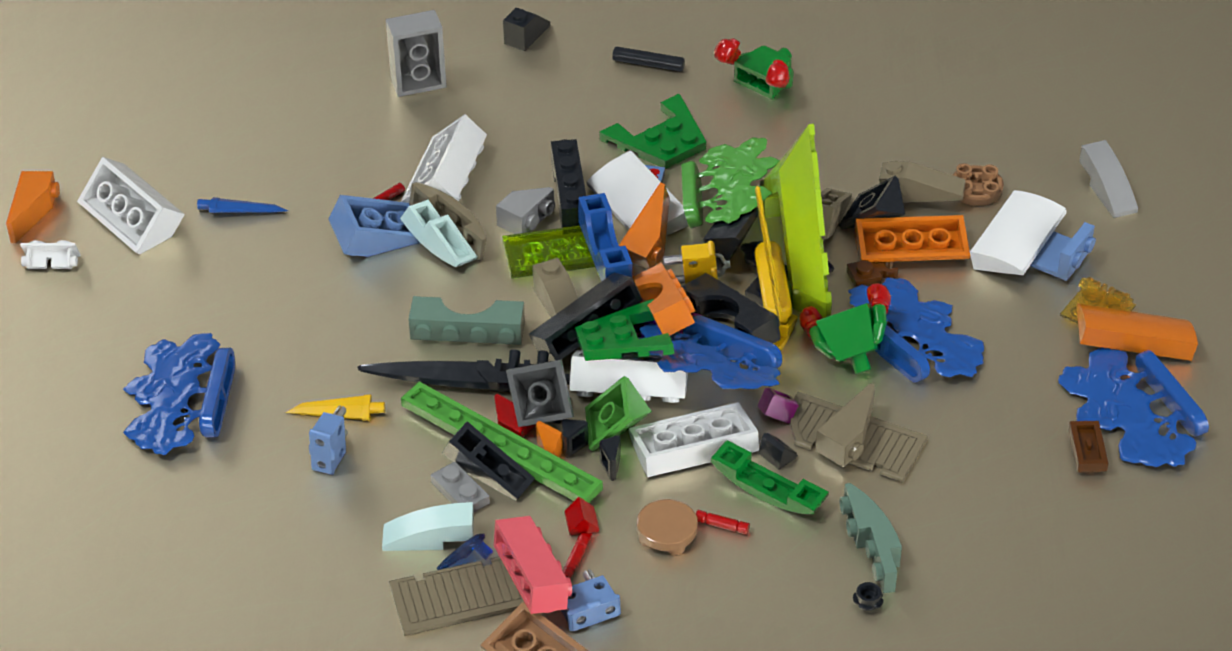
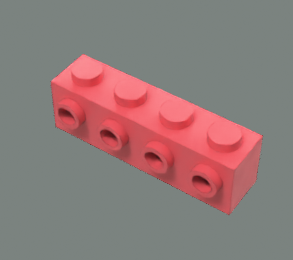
(532, 565)

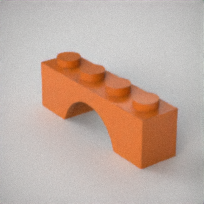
(670, 304)

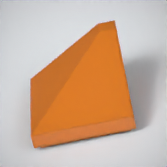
(549, 439)

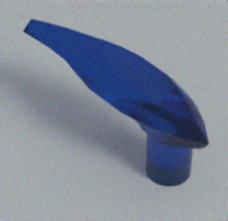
(475, 543)

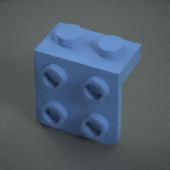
(1065, 254)

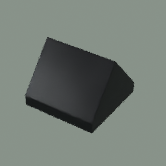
(574, 435)
(776, 451)

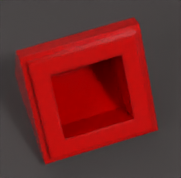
(581, 518)

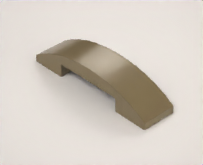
(459, 214)

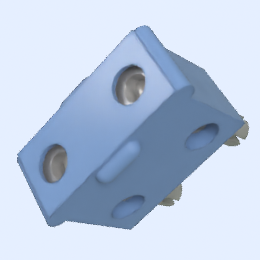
(328, 441)
(591, 602)

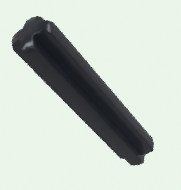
(648, 59)

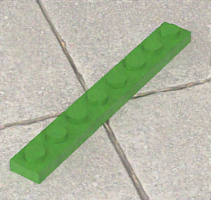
(538, 462)

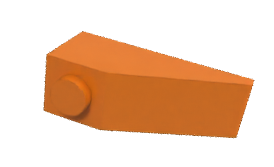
(31, 202)
(648, 233)

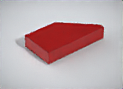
(507, 418)

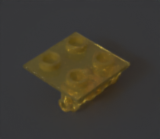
(1094, 295)

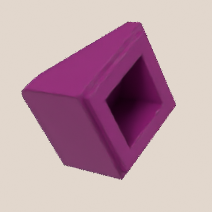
(777, 405)

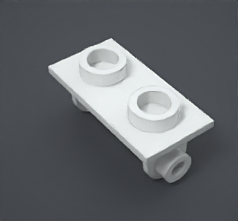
(62, 254)

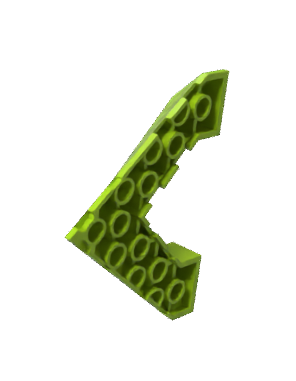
(798, 201)

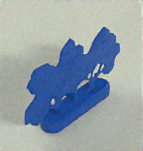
(926, 325)
(711, 348)
(172, 384)
(1125, 406)

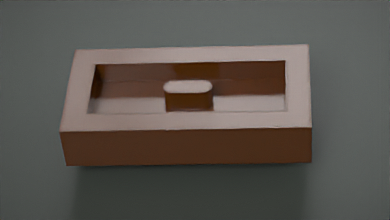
(1088, 446)

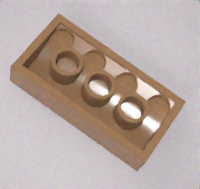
(529, 633)

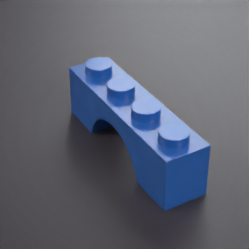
(599, 233)

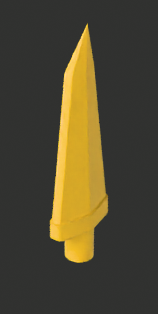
(357, 407)

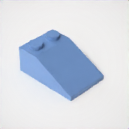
(370, 225)

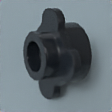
(749, 250)

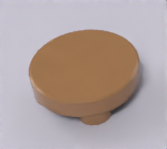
(982, 185)
(667, 526)

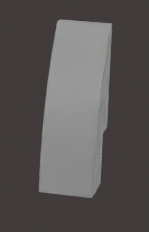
(1108, 178)

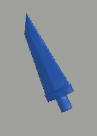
(219, 205)

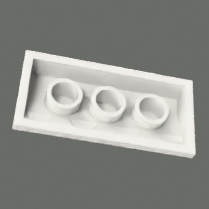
(629, 187)
(1017, 234)
(691, 438)

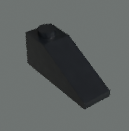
(487, 462)

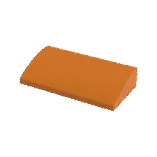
(912, 238)
(1136, 332)

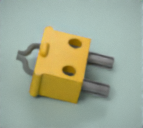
(696, 261)

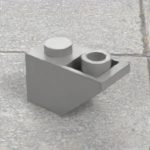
(525, 209)

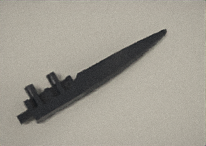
(456, 373)

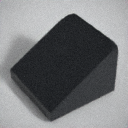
(610, 455)

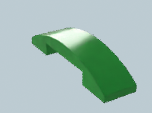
(765, 484)

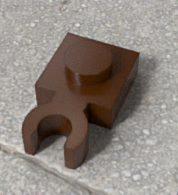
(868, 272)

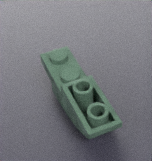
(874, 533)

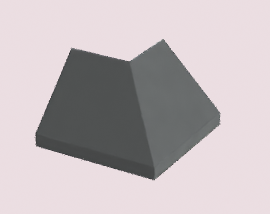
(540, 393)

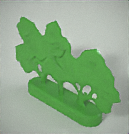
(732, 179)

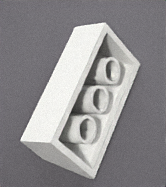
(450, 158)
(129, 206)
(642, 371)

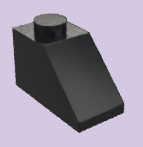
(523, 28)

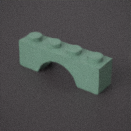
(497, 325)

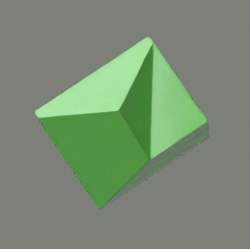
(614, 412)

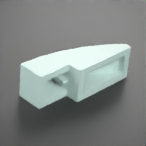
(438, 234)
(429, 528)

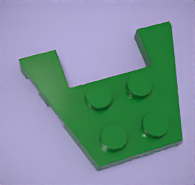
(664, 143)
(615, 335)

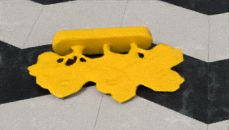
(771, 270)

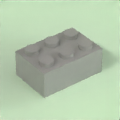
(416, 53)

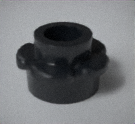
(868, 596)

